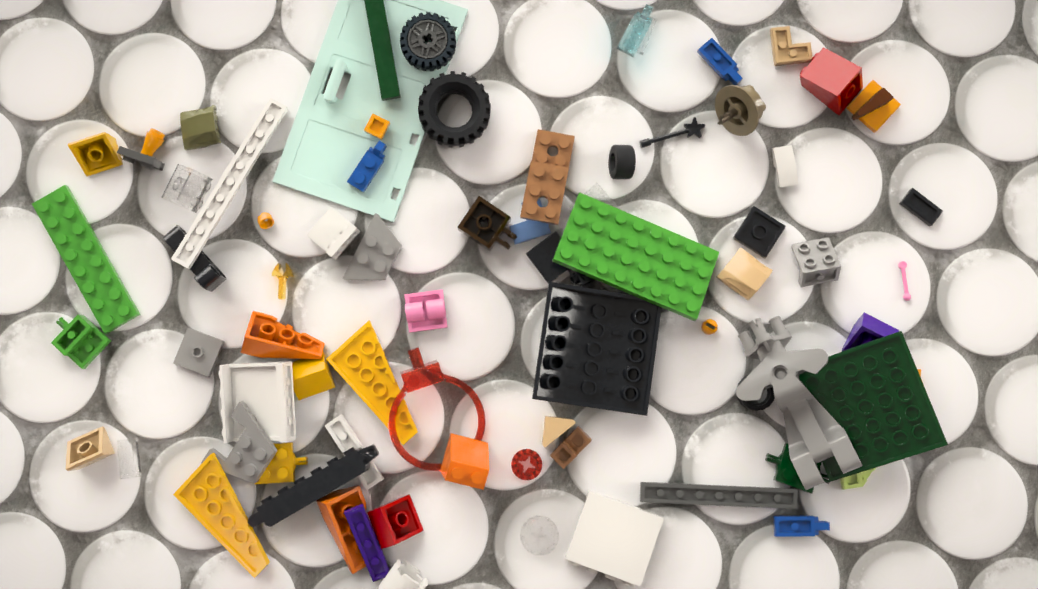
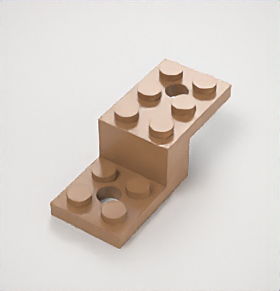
(547, 177)

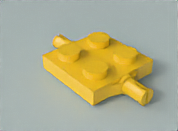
(282, 466)

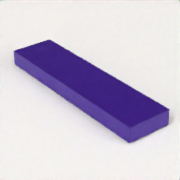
(367, 542)

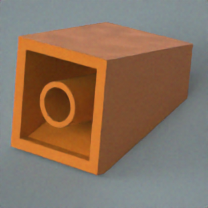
(466, 461)

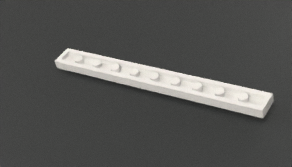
(229, 184)

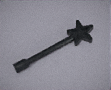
(692, 129)

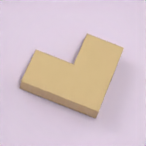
(784, 51)

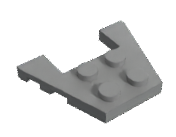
(251, 452)

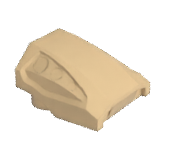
(744, 274)

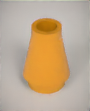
(152, 142)

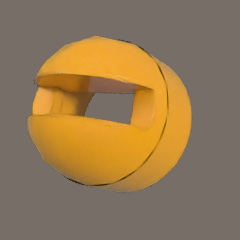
(265, 224)
(707, 330)

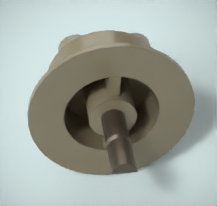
(739, 109)

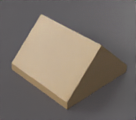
(554, 428)
(88, 449)

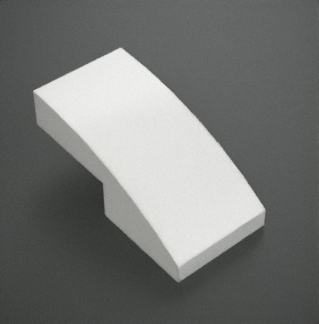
(785, 166)

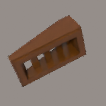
(878, 100)

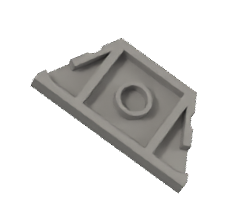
(374, 254)

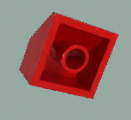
(395, 521)

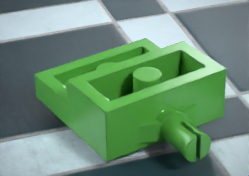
(80, 340)

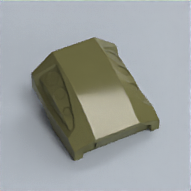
(199, 128)

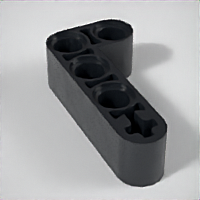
(206, 271)

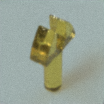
(282, 279)

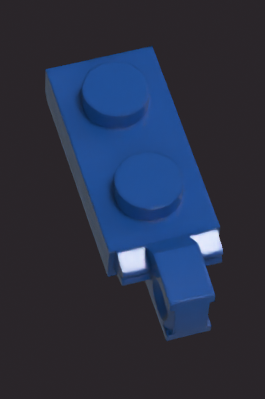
(720, 61)
(368, 167)
(798, 526)

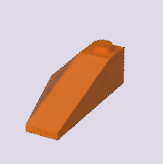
(274, 340)
(332, 510)

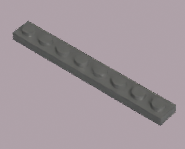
(718, 495)

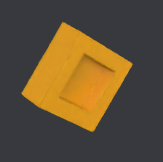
(377, 126)

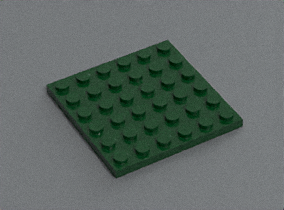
(877, 402)

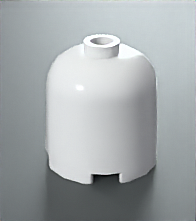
(403, 577)

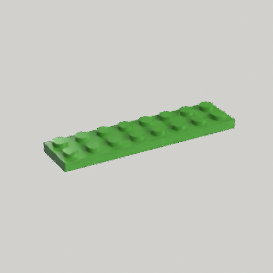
(86, 259)

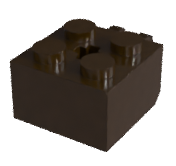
(487, 236)

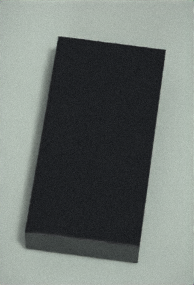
(921, 207)

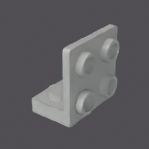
(816, 262)

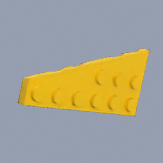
(369, 374)
(217, 508)

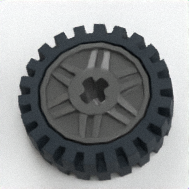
(423, 29)

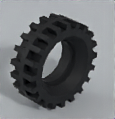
(463, 86)

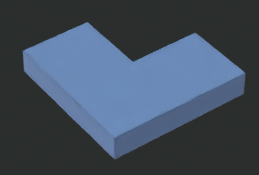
(529, 229)

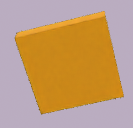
(877, 117)

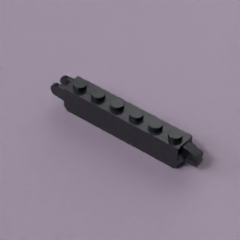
(314, 487)

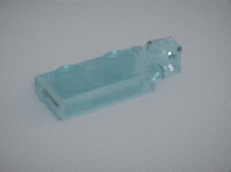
(636, 32)

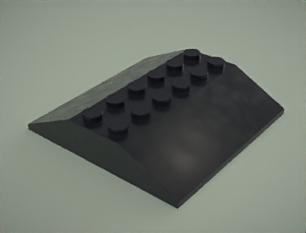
(596, 349)

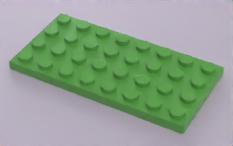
(636, 256)

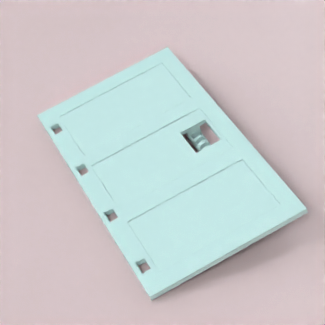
(330, 131)

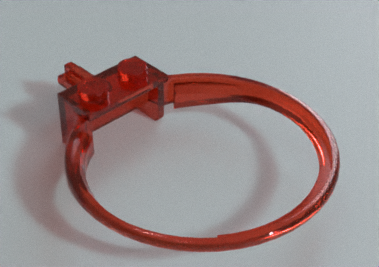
(420, 377)

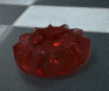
(523, 455)

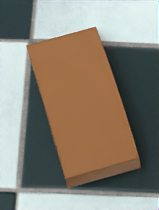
(571, 447)

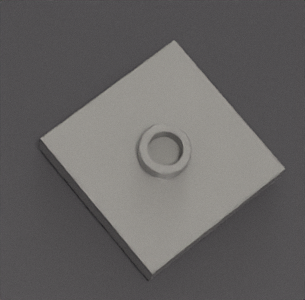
(198, 352)

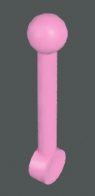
(902, 265)

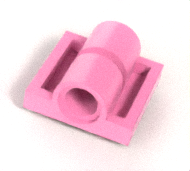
(425, 311)

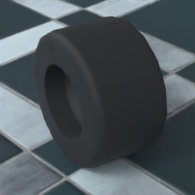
(621, 162)

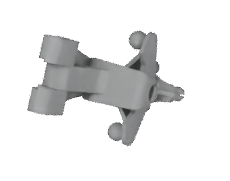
(809, 428)

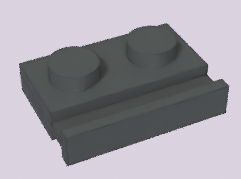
(144, 160)

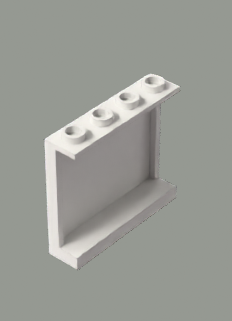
(268, 394)
(614, 539)

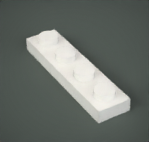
(346, 439)

